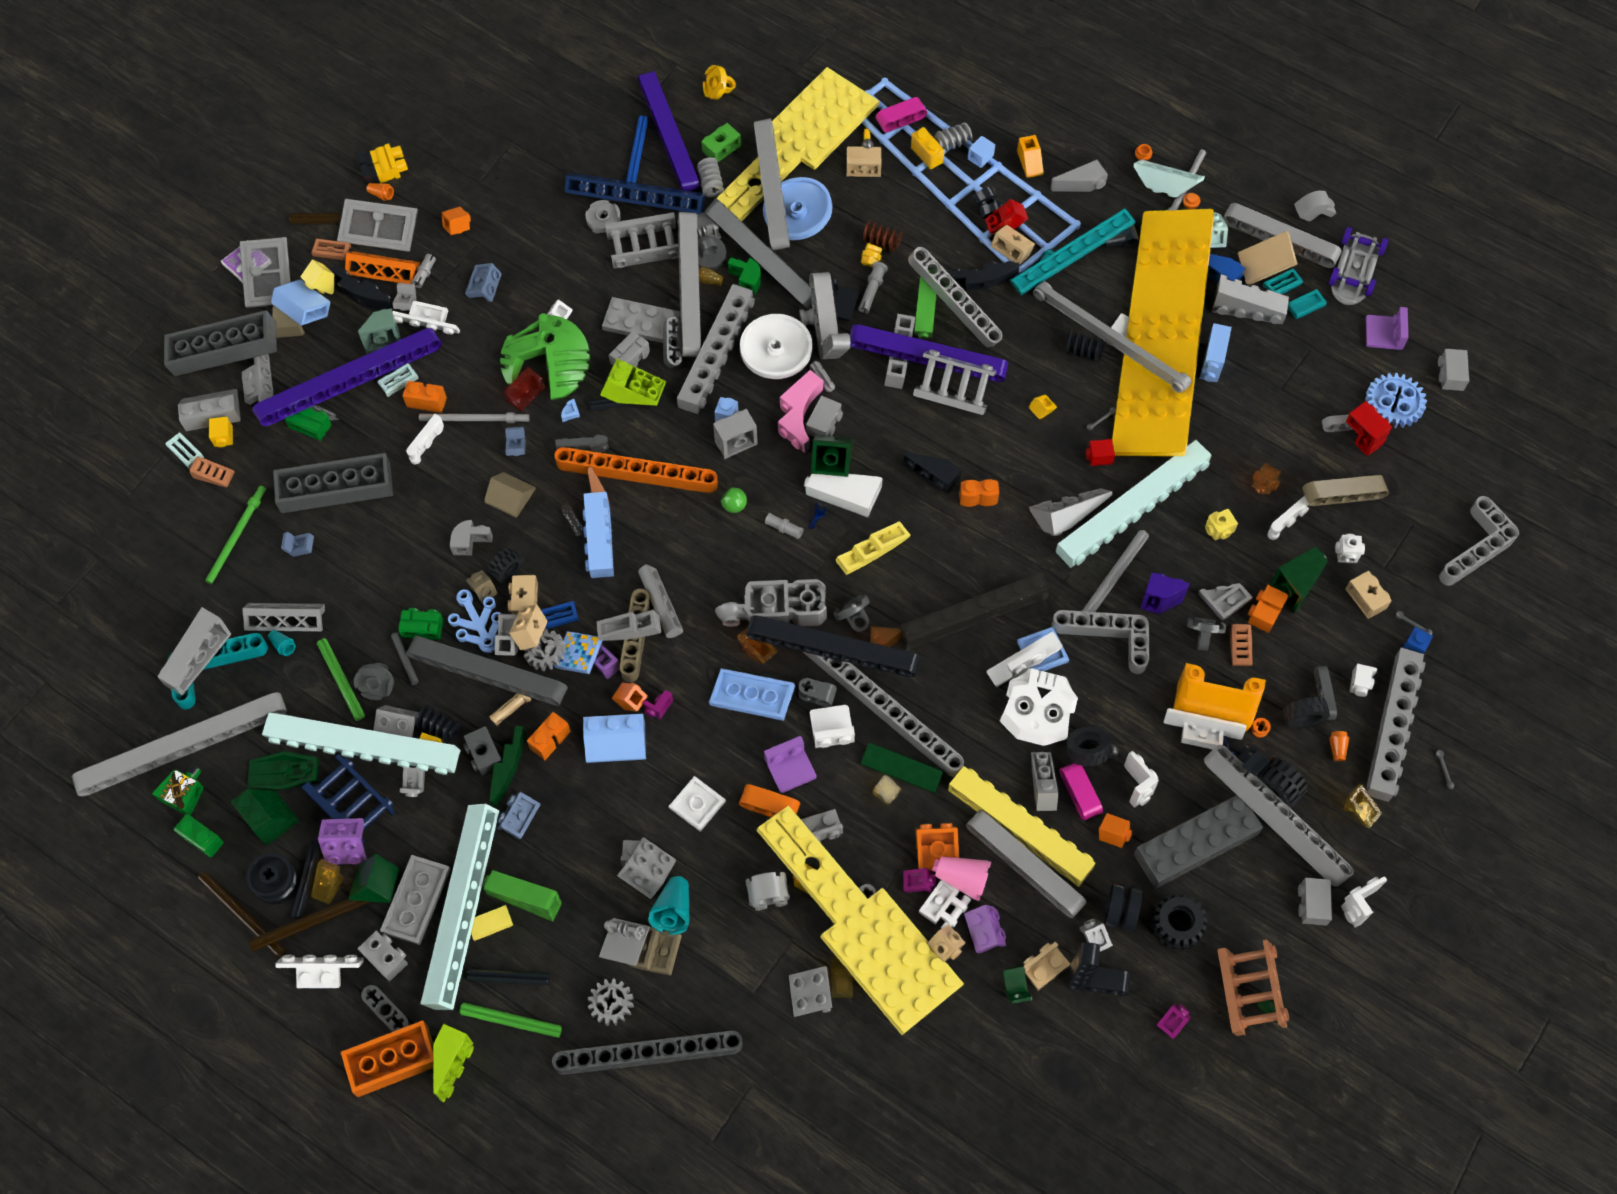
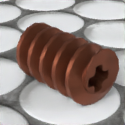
(881, 237)

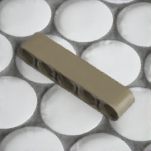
(1345, 490)
(635, 644)

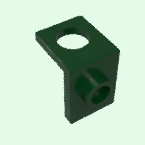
(1016, 984)

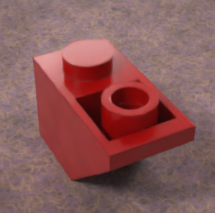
(1009, 214)

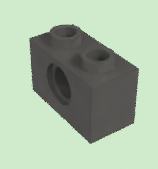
(481, 740)

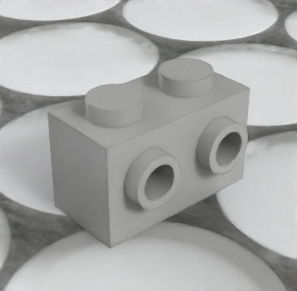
(383, 955)

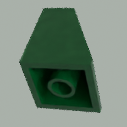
(831, 455)
(1299, 577)
(265, 813)

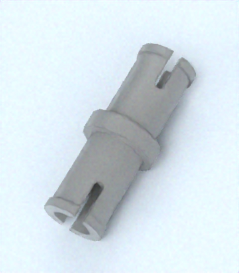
(423, 271)
(784, 526)

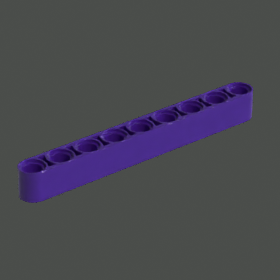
(668, 131)
(913, 350)

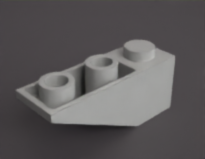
(1044, 781)

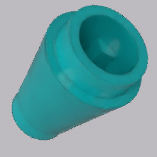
(282, 643)

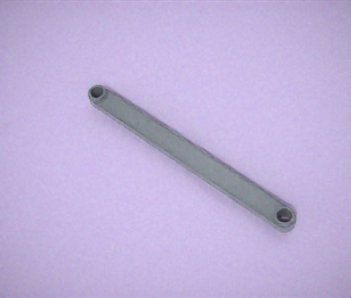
(1178, 381)

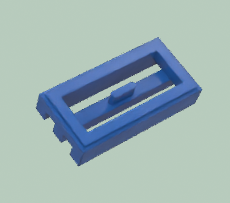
(554, 619)

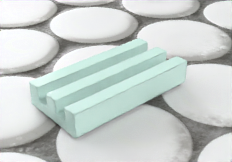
(399, 381)
(174, 440)

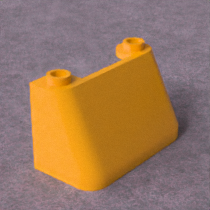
(1216, 700)

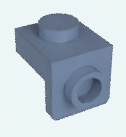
(515, 441)
(297, 544)

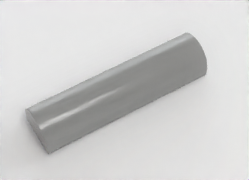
(660, 601)

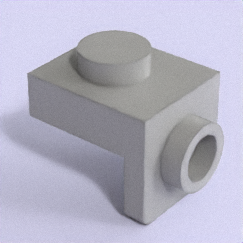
(405, 296)
(412, 782)

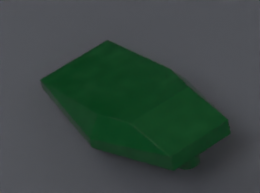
(282, 771)

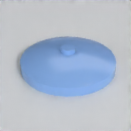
(806, 207)

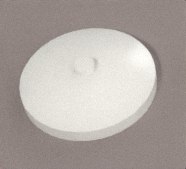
(776, 346)

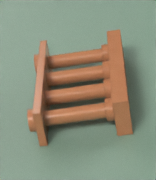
(1236, 1001)

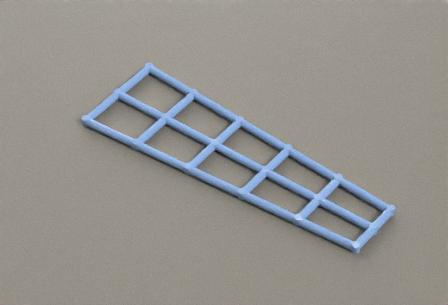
(972, 185)

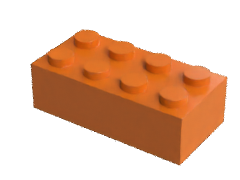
(389, 1058)

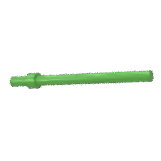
(253, 504)

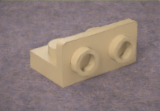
(1045, 966)

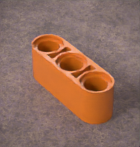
(766, 801)

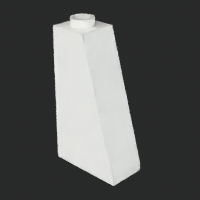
(852, 493)

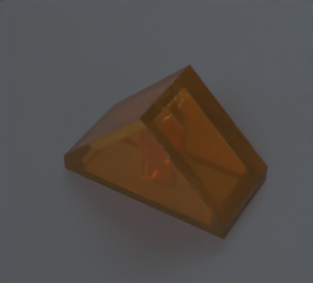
(885, 636)
(756, 650)

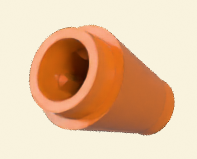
(382, 191)
(1339, 745)

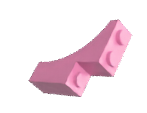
(795, 404)

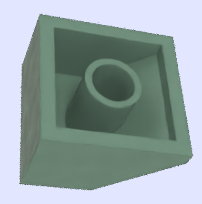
(379, 330)

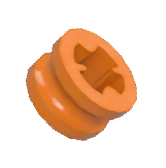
(1254, 728)

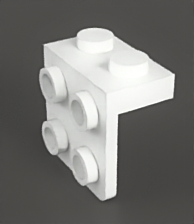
(832, 726)
(1145, 777)
(1355, 906)

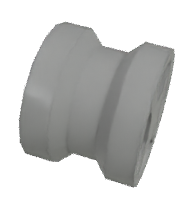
(807, 317)

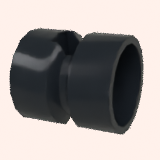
(987, 201)

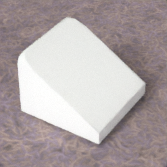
(560, 309)

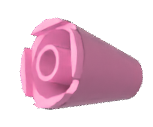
(963, 874)

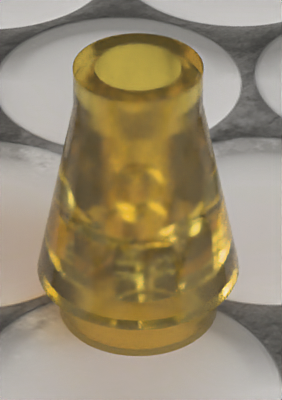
(709, 276)

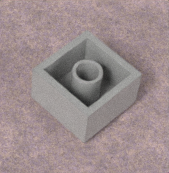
(735, 433)

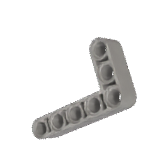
(830, 343)
(1484, 548)
(1109, 630)

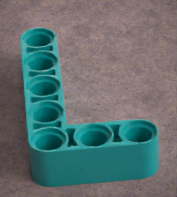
(227, 656)

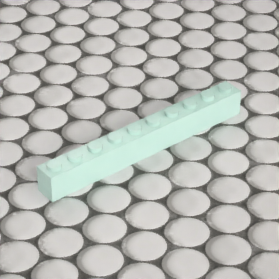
(1133, 504)
(361, 742)
(460, 907)

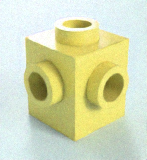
(1221, 524)

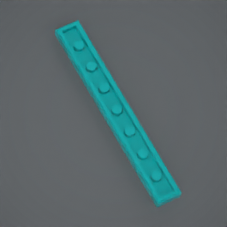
(1072, 251)

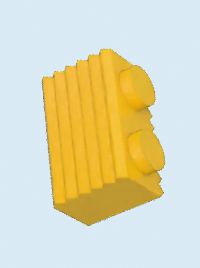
(927, 148)

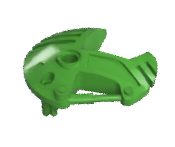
(564, 355)

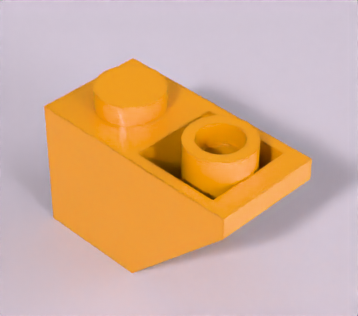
(1030, 156)

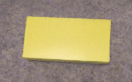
(491, 923)

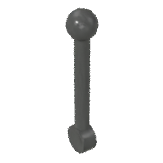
(1112, 412)
(1400, 615)
(1439, 754)

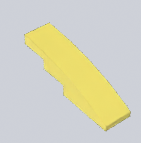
(873, 548)

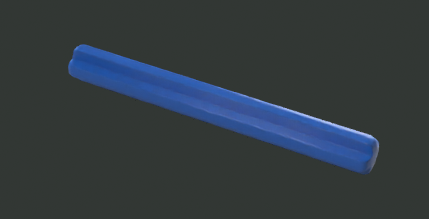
(637, 149)

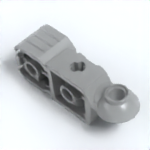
(799, 601)

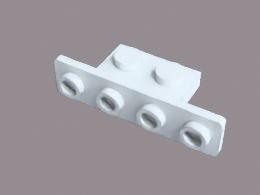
(427, 315)
(1024, 659)
(1203, 730)
(319, 972)

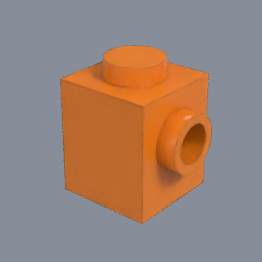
(456, 220)
(629, 696)
(1115, 830)

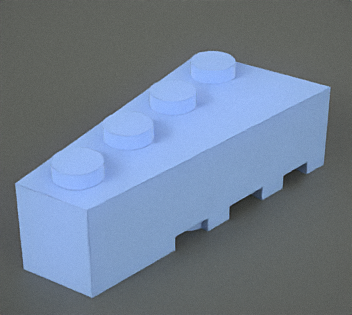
(598, 535)

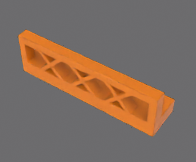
(383, 261)

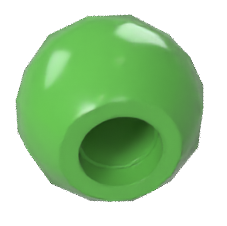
(734, 500)

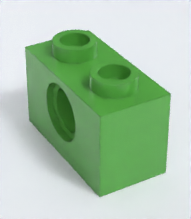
(721, 142)

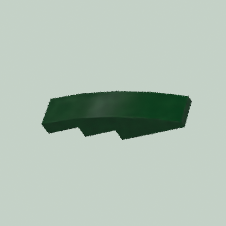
(505, 771)

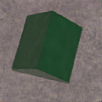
(374, 880)

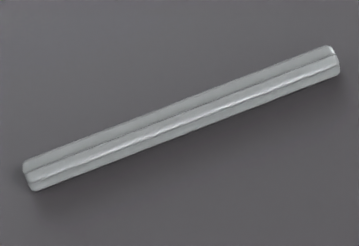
(1116, 571)

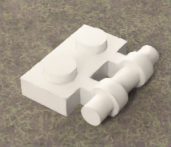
(939, 901)

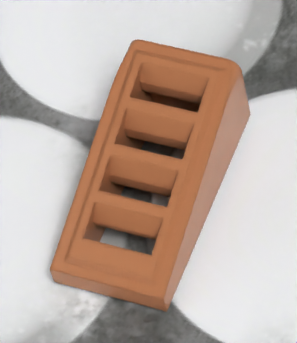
(200, 467)
(595, 484)
(1241, 632)

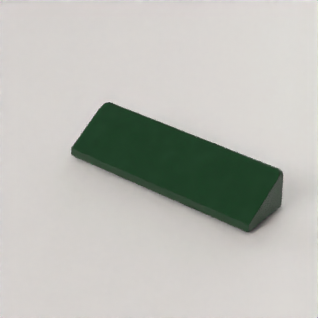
(901, 768)

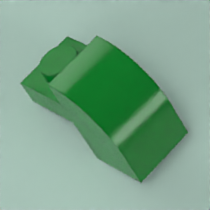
(748, 272)

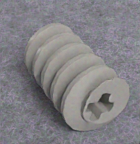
(954, 135)
(710, 177)

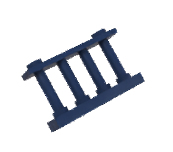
(329, 805)

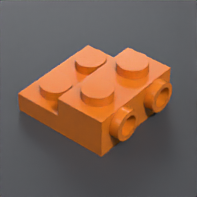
(936, 842)

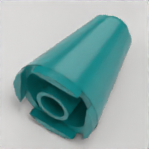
(672, 907)

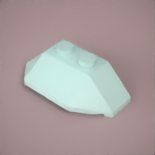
(1165, 178)

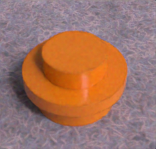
(1143, 152)
(1191, 201)

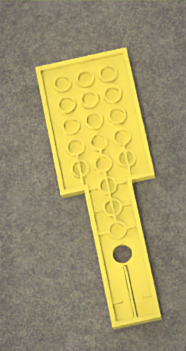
(805, 133)
(868, 934)

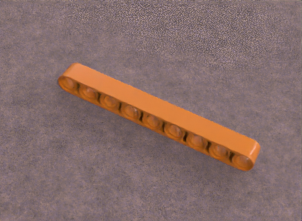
(644, 475)

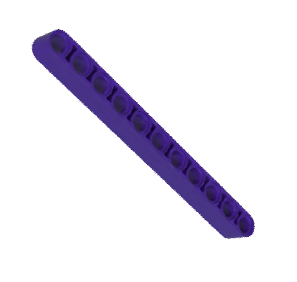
(346, 377)

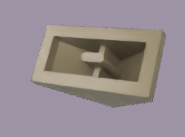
(285, 325)

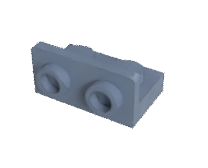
(483, 282)
(517, 815)

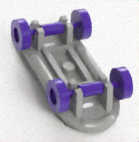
(1355, 269)

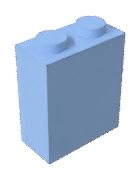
(300, 302)
(1215, 353)

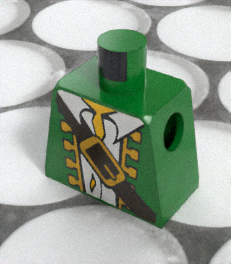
(180, 790)

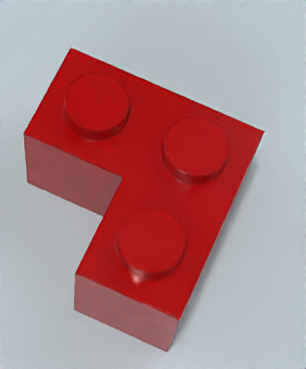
(1369, 426)

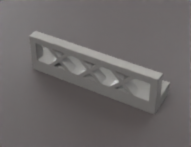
(283, 609)

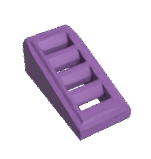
(610, 666)

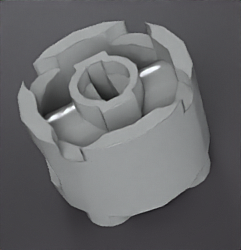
(767, 890)

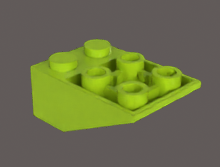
(632, 385)
(449, 1053)

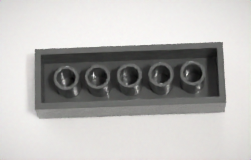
(220, 343)
(333, 483)
(1197, 841)

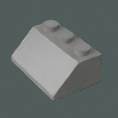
(197, 410)

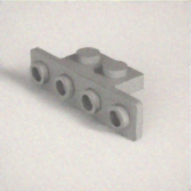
(257, 380)

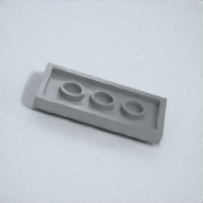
(644, 319)
(415, 900)

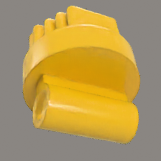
(871, 254)

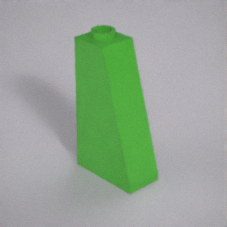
(925, 310)
(523, 894)

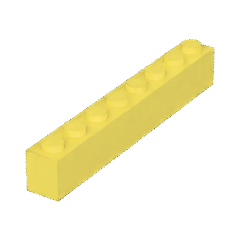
(1027, 829)

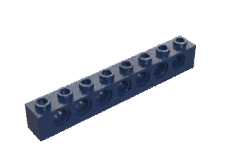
(635, 193)

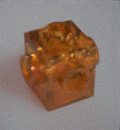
(1266, 473)

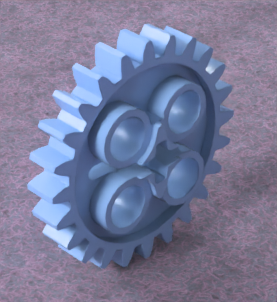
(1412, 406)

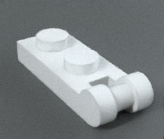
(424, 439)
(1288, 518)

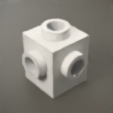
(1349, 548)

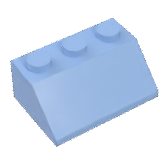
(614, 738)

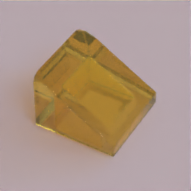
(886, 790)

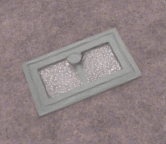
(377, 225)
(263, 269)

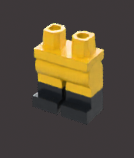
(380, 164)

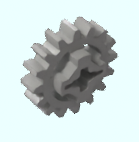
(553, 649)
(601, 1000)

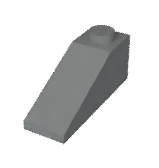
(1082, 179)

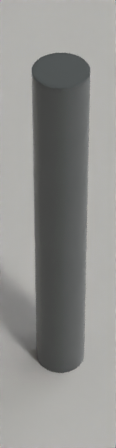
(404, 658)

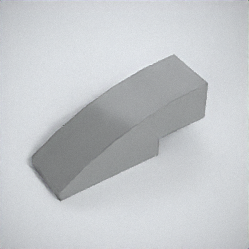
(629, 626)

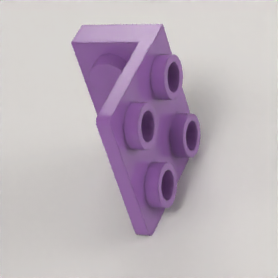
(1387, 331)
(789, 764)
(342, 841)

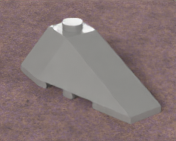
(1063, 515)

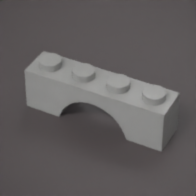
(897, 367)

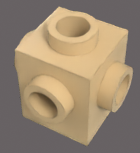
(946, 943)

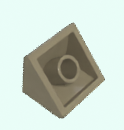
(508, 494)

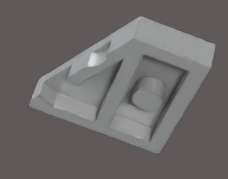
(1225, 599)

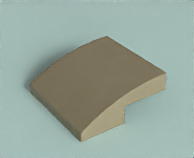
(658, 952)

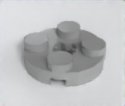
(596, 210)

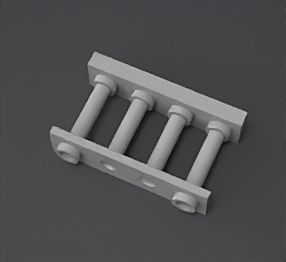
(642, 226)
(959, 400)

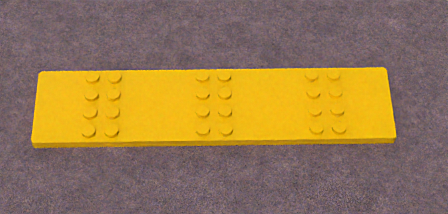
(1166, 324)

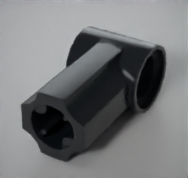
(1128, 238)

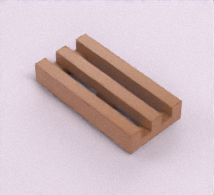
(329, 251)

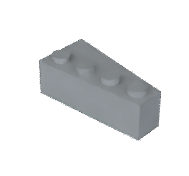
(1249, 302)
(194, 651)

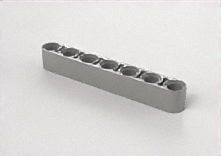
(1265, 227)
(964, 300)
(1026, 864)

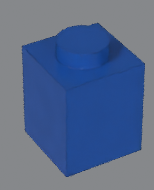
(1418, 641)

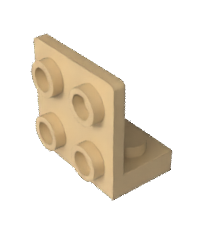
(864, 161)

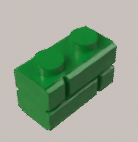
(310, 423)
(421, 624)
(198, 835)

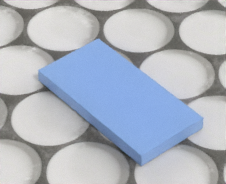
(752, 694)

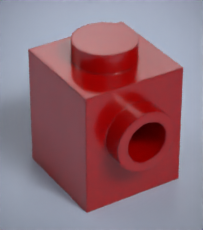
(1100, 452)

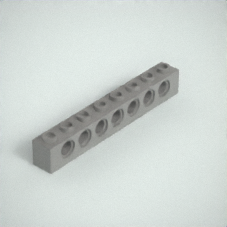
(715, 339)
(1376, 785)

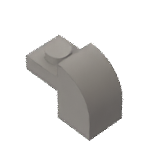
(1315, 204)
(464, 536)
(503, 641)

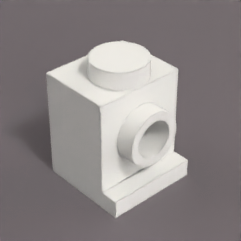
(1362, 679)

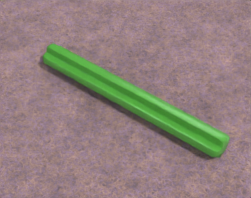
(340, 679)
(510, 1020)

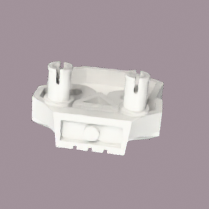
(1035, 723)

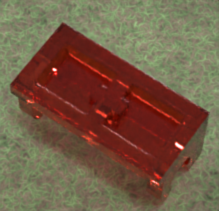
(524, 389)

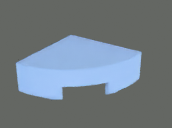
(570, 411)

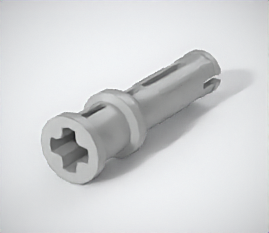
(875, 280)

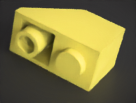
(318, 277)

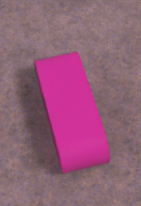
(901, 114)
(1081, 791)

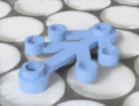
(477, 624)

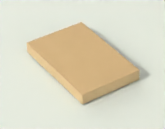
(1267, 258)

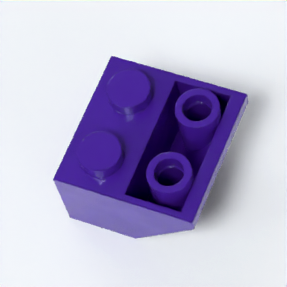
(1163, 593)

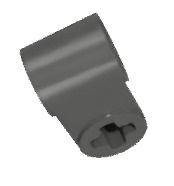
(818, 693)

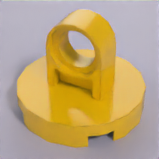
(716, 82)

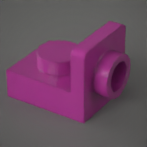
(661, 703)
(919, 880)
(1174, 1020)

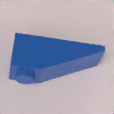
(1225, 266)

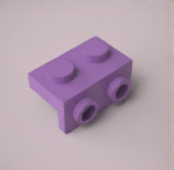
(985, 928)

